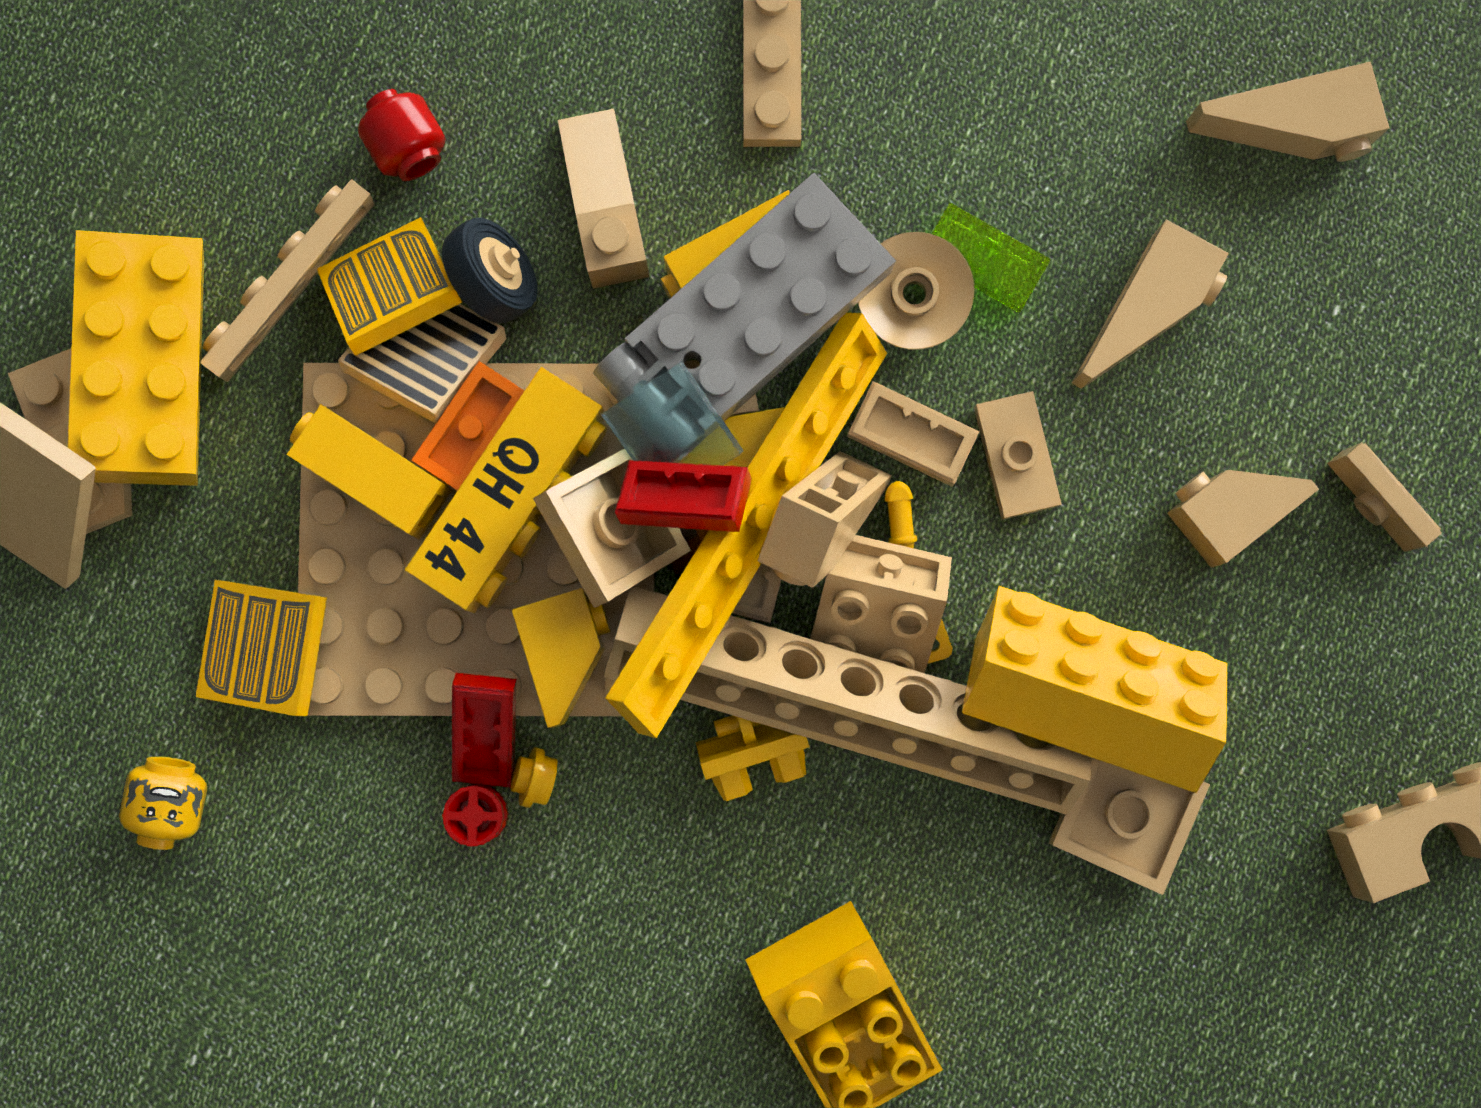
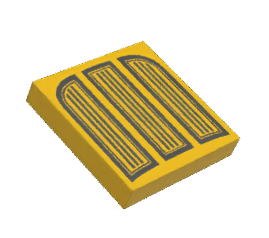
(388, 286)
(261, 648)

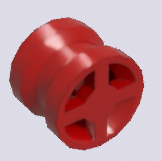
(464, 815)

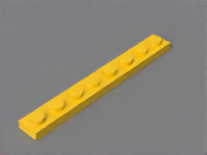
(728, 560)

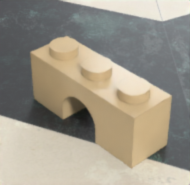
(1384, 845)

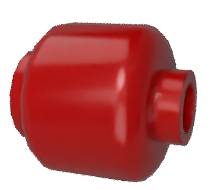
(401, 134)

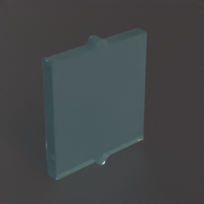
(672, 422)

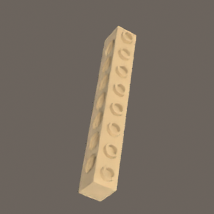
(862, 708)

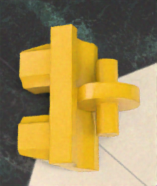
(748, 743)

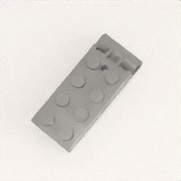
(757, 301)

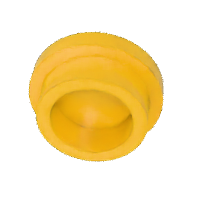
(534, 778)

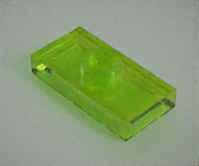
(997, 261)

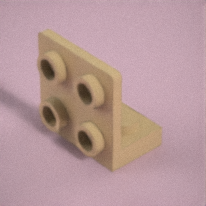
(884, 602)

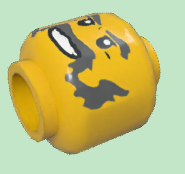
(163, 802)

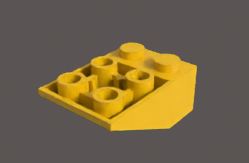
(843, 1012)

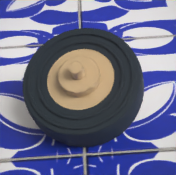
(489, 270)

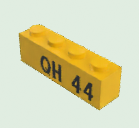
(495, 504)

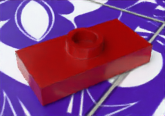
(683, 495)
(483, 729)

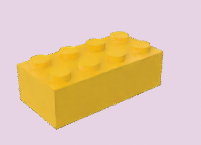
(137, 357)
(1098, 689)

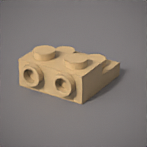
(598, 548)

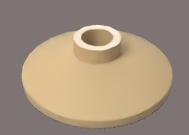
(947, 287)

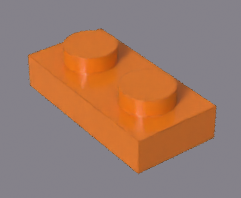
(467, 425)

